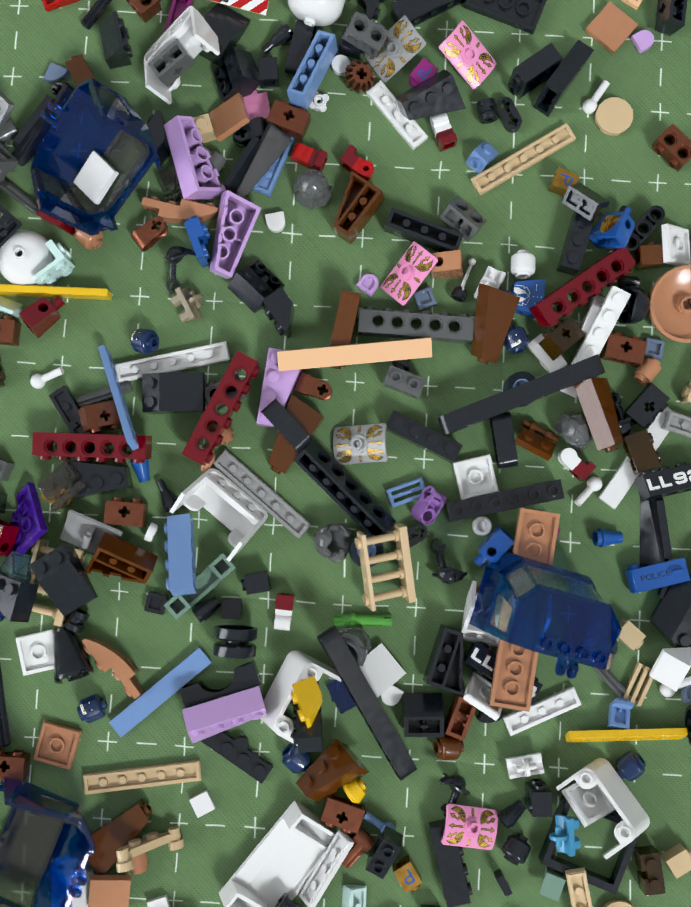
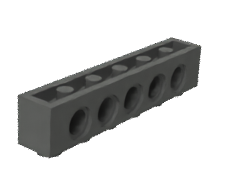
(406, 331)

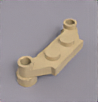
(151, 841)

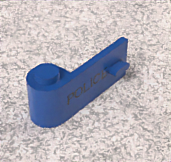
(656, 575)

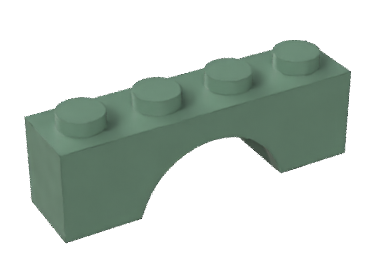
(205, 582)

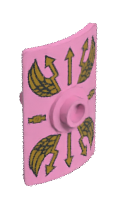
(468, 55)
(409, 273)
(470, 827)

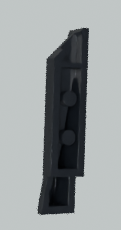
(36, 128)
(256, 160)
(654, 532)

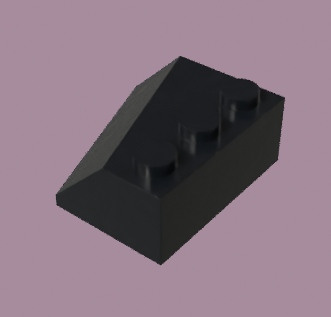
(673, 615)

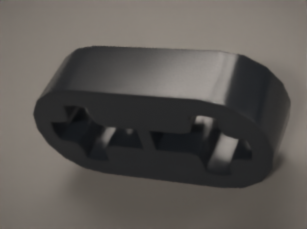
(512, 113)
(415, 540)

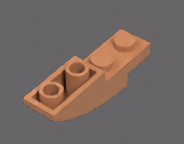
(175, 214)
(110, 657)

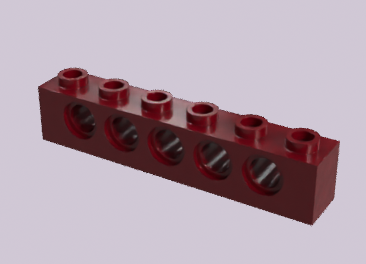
(543, 310)
(239, 363)
(44, 441)

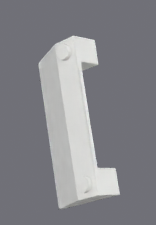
(280, 860)

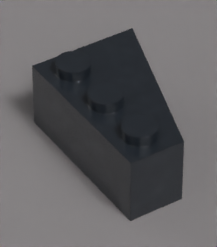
(431, 97)
(101, 478)
(16, 598)
(446, 661)
(308, 738)

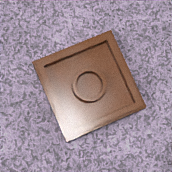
(611, 27)
(229, 117)
(57, 744)
(109, 890)

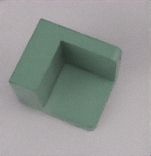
(552, 883)

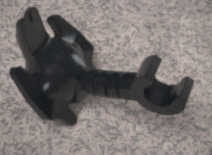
(174, 256)
(624, 424)
(444, 573)
(457, 785)

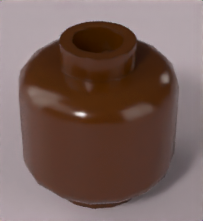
(448, 747)

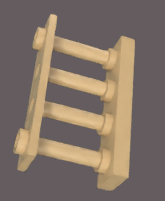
(38, 549)
(404, 572)

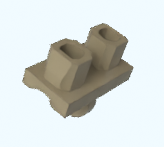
(190, 302)

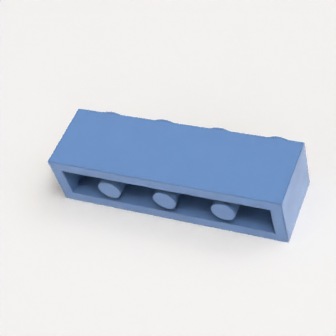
(312, 69)
(180, 555)

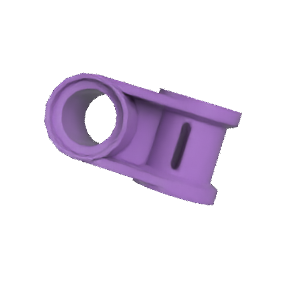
(427, 506)

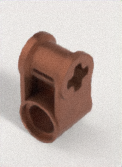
(148, 235)
(310, 386)

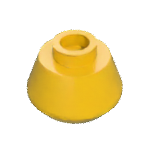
(355, 790)

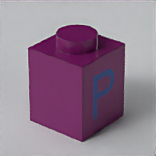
(422, 72)

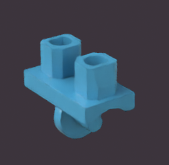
(564, 834)

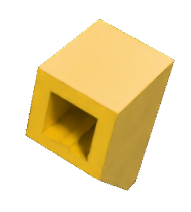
(309, 699)

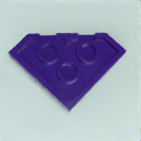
(28, 518)

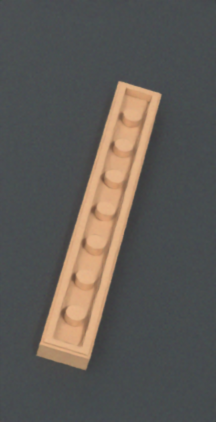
(354, 354)

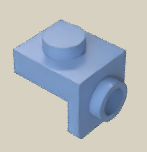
(481, 157)
(619, 713)

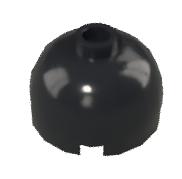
(636, 306)

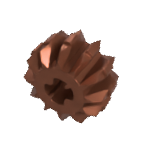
(354, 79)

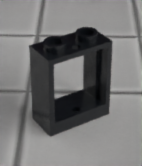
(534, 71)

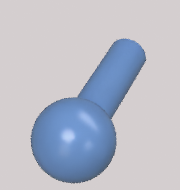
(377, 822)

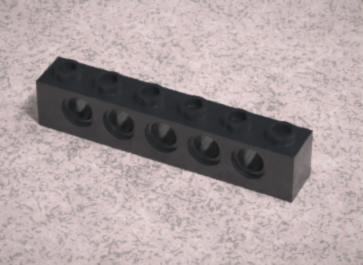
(344, 490)
(504, 500)

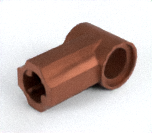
(362, 844)

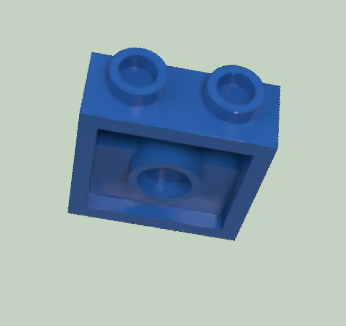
(199, 238)

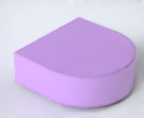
(642, 40)
(368, 284)

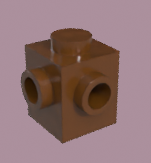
(649, 256)

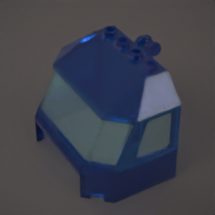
(547, 613)

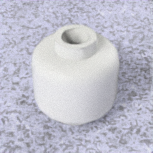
(523, 264)

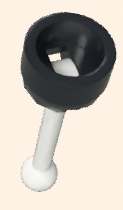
(459, 293)

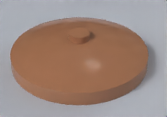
(672, 304)

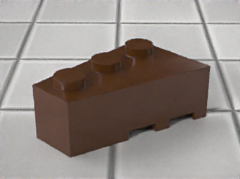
(357, 207)
(121, 559)
(330, 771)

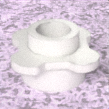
(319, 106)

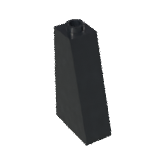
(563, 78)

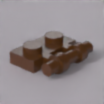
(534, 443)

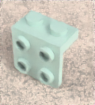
(59, 267)

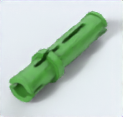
(362, 620)

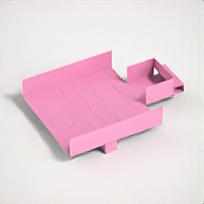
(257, 105)

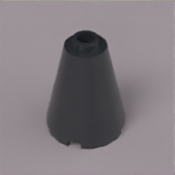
(69, 657)

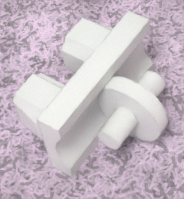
(492, 278)
(524, 765)

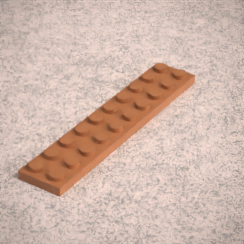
(514, 664)

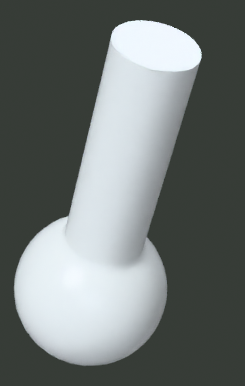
(590, 105)
(38, 380)
(593, 484)
(668, 692)

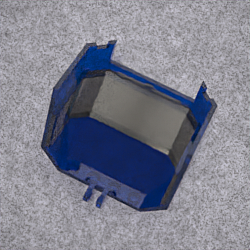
(90, 121)
(42, 848)

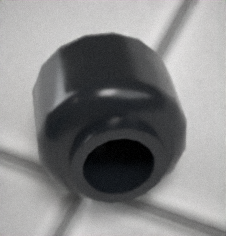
(516, 849)

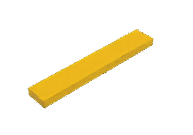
(53, 291)
(626, 735)

